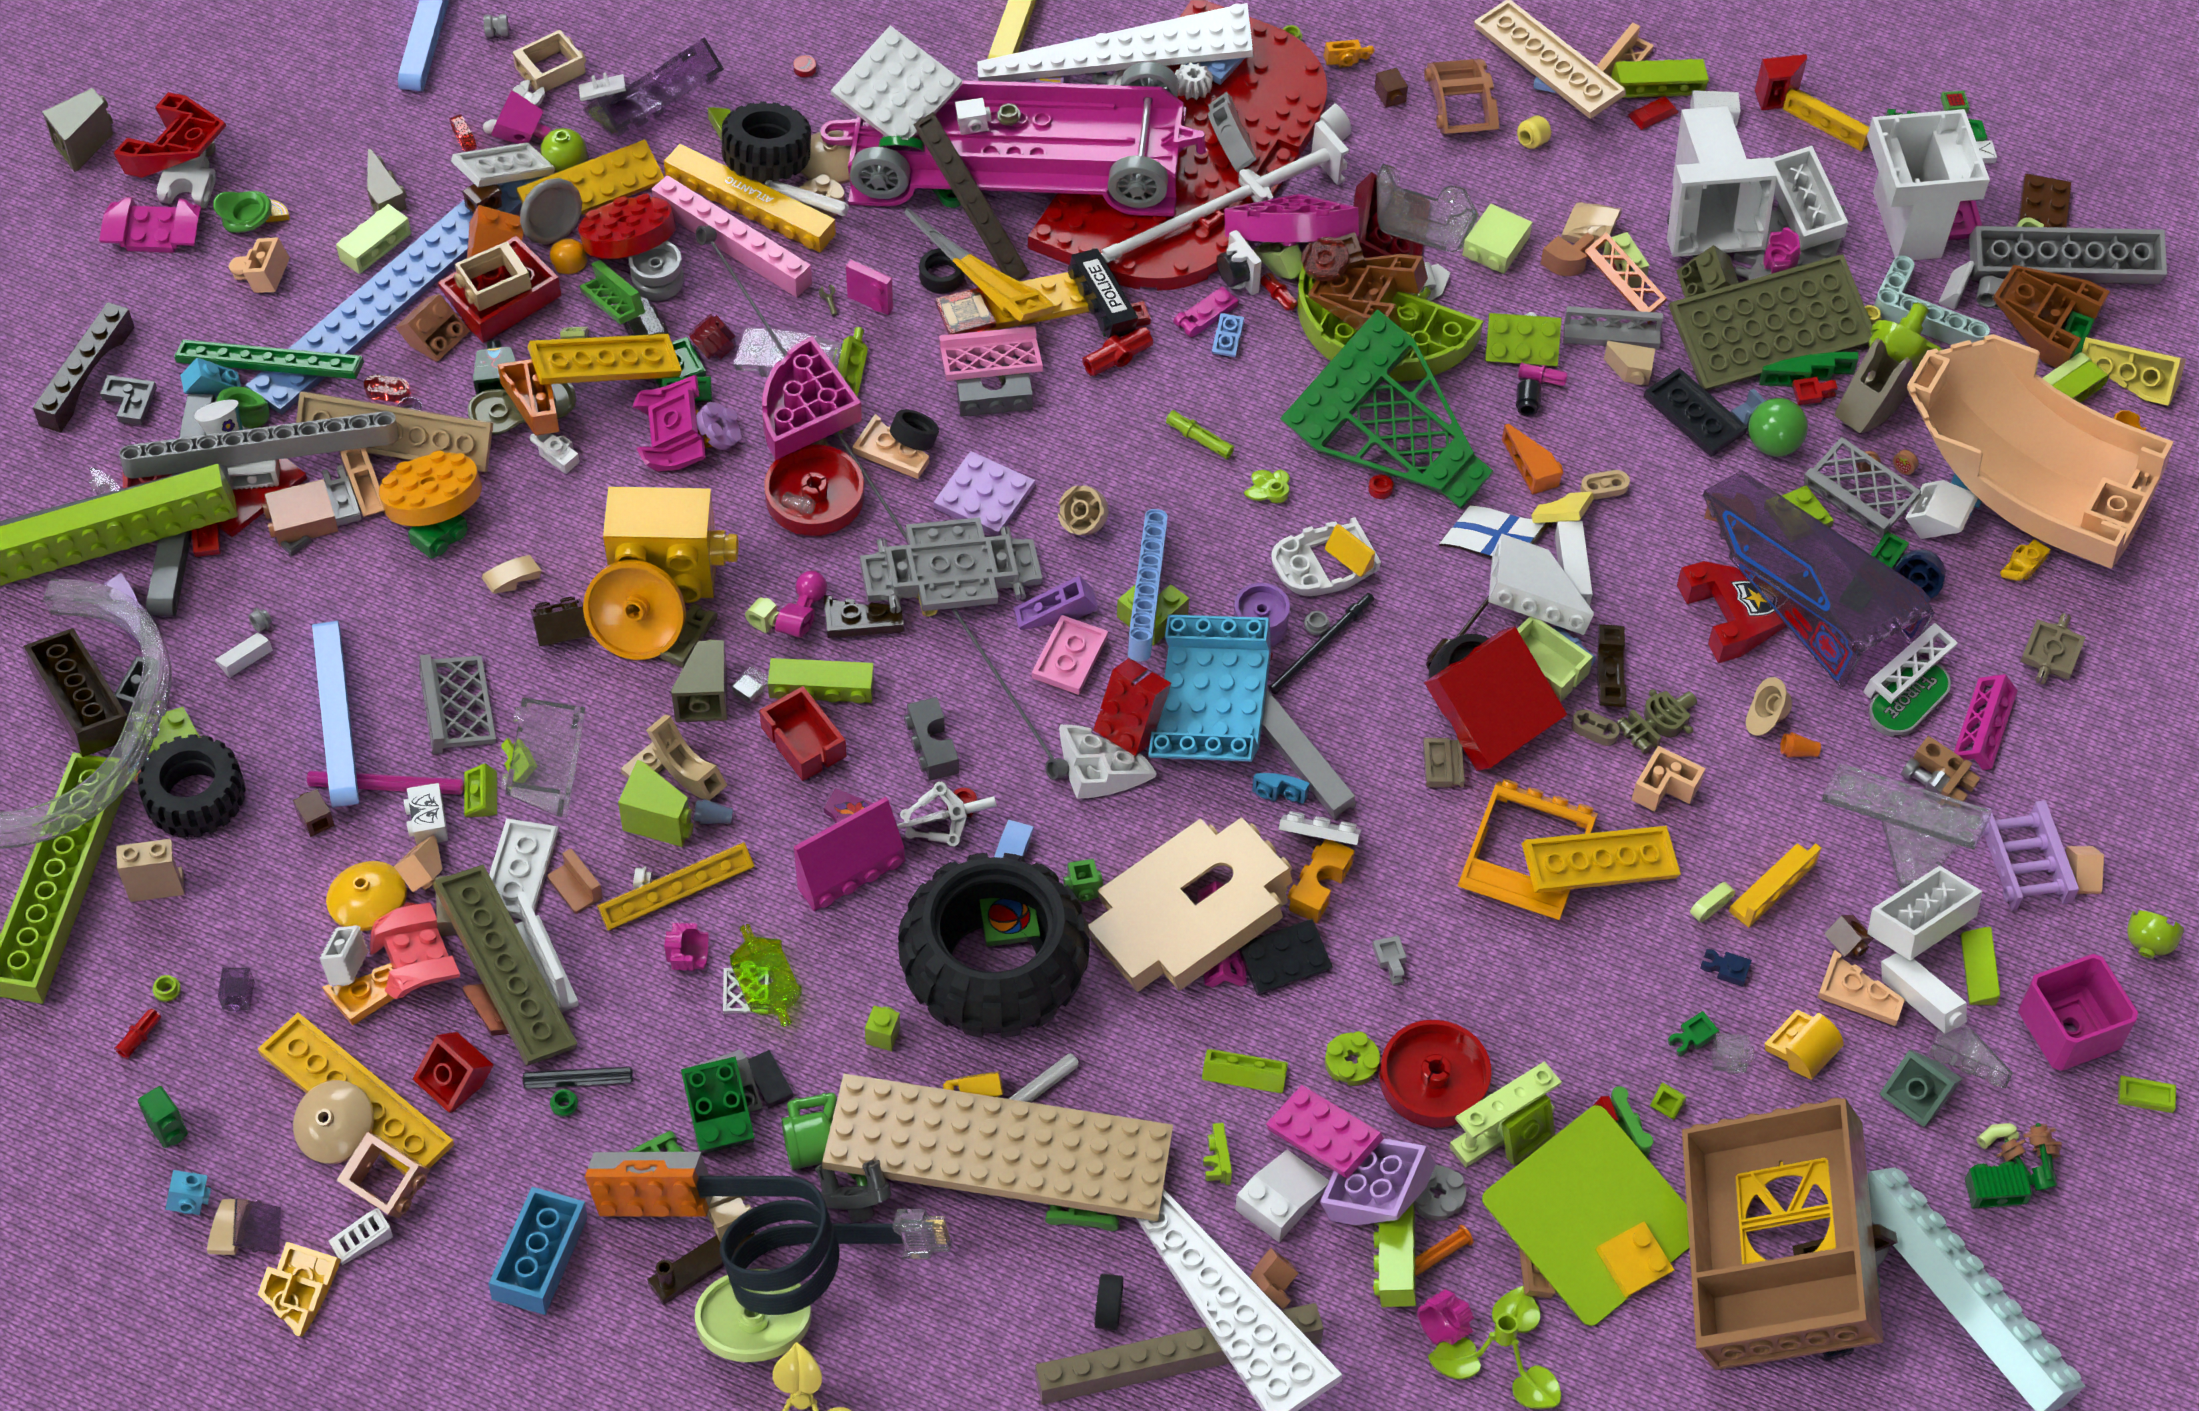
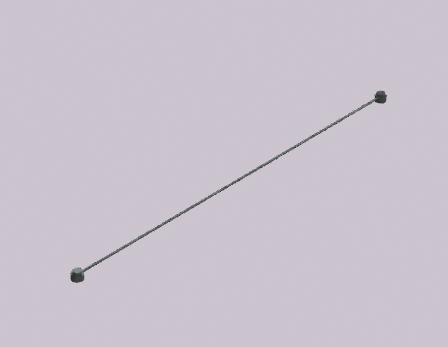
(1055, 767)

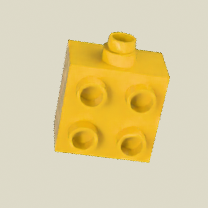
(670, 531)

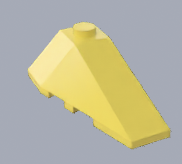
(2141, 371)

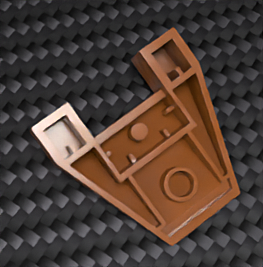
(1371, 287)
(2042, 303)

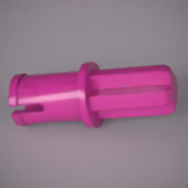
(1542, 374)

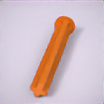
(1442, 1249)

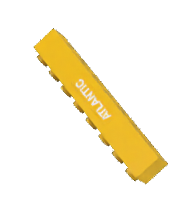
(750, 198)

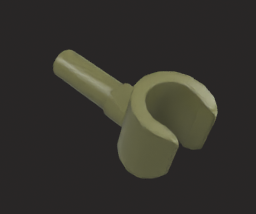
(829, 298)

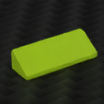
(1980, 966)
(1244, 1071)

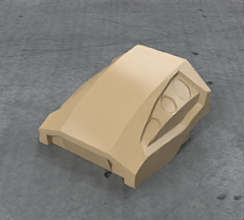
(1590, 219)

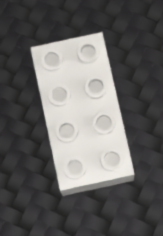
(1808, 198)
(1924, 912)

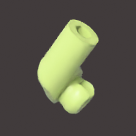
(1996, 1131)

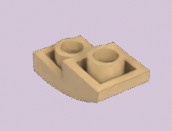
(506, 575)
(221, 1233)

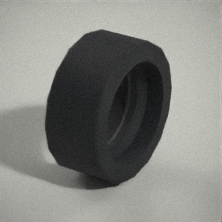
(939, 284)
(914, 429)
(1109, 1301)

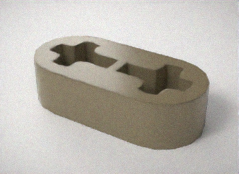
(1595, 727)

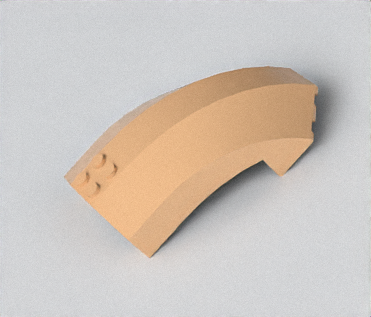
(2037, 451)

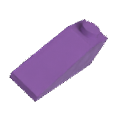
(1069, 599)

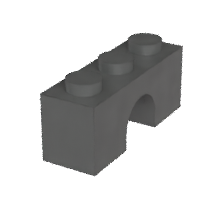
(978, 400)
(936, 756)

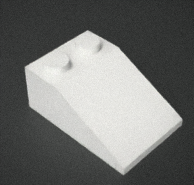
(1280, 1194)

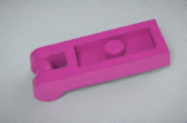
(1206, 312)

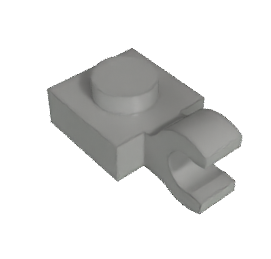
(1391, 954)

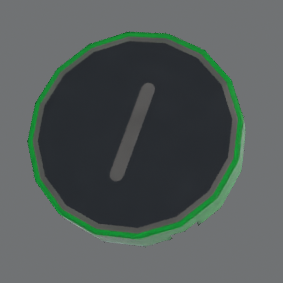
(900, 144)

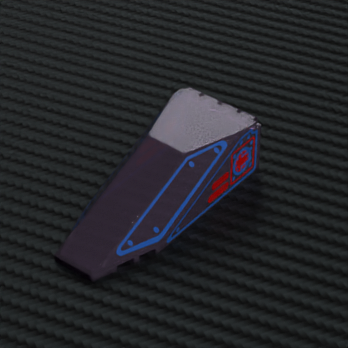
(1813, 577)

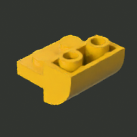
(1805, 1043)

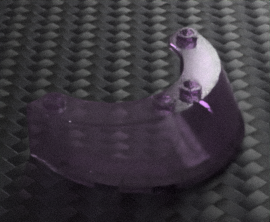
(653, 93)

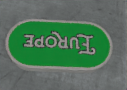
(1912, 706)

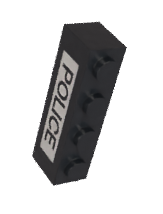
(1102, 293)

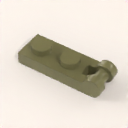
(692, 633)

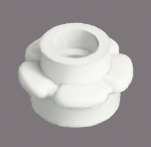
(641, 877)

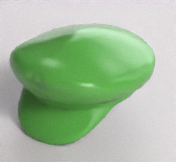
(242, 210)
(252, 406)

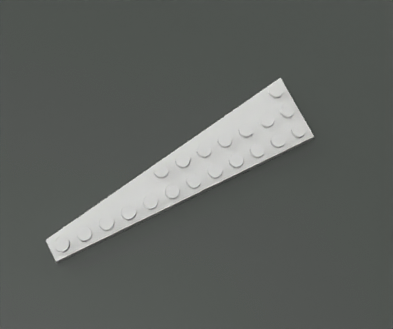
(1182, 40)
(1259, 1340)

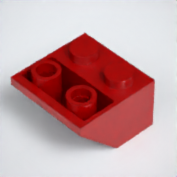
(1777, 78)

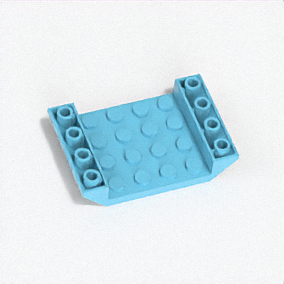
(1216, 688)

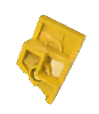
(298, 1285)

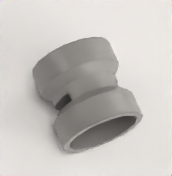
(496, 25)

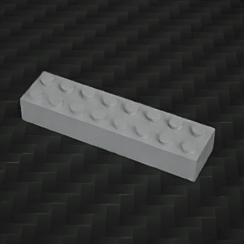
(2080, 253)

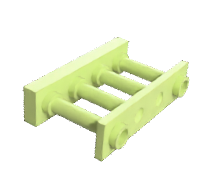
(1484, 1119)

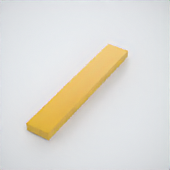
(675, 886)

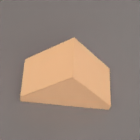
(2087, 868)

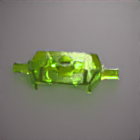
(761, 957)

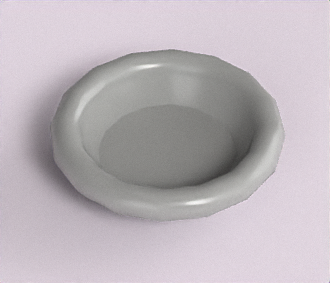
(550, 211)

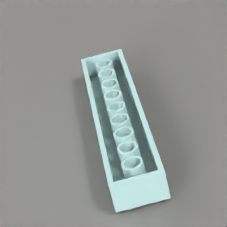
(1971, 1293)

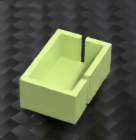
(1558, 657)

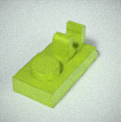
(1220, 1160)

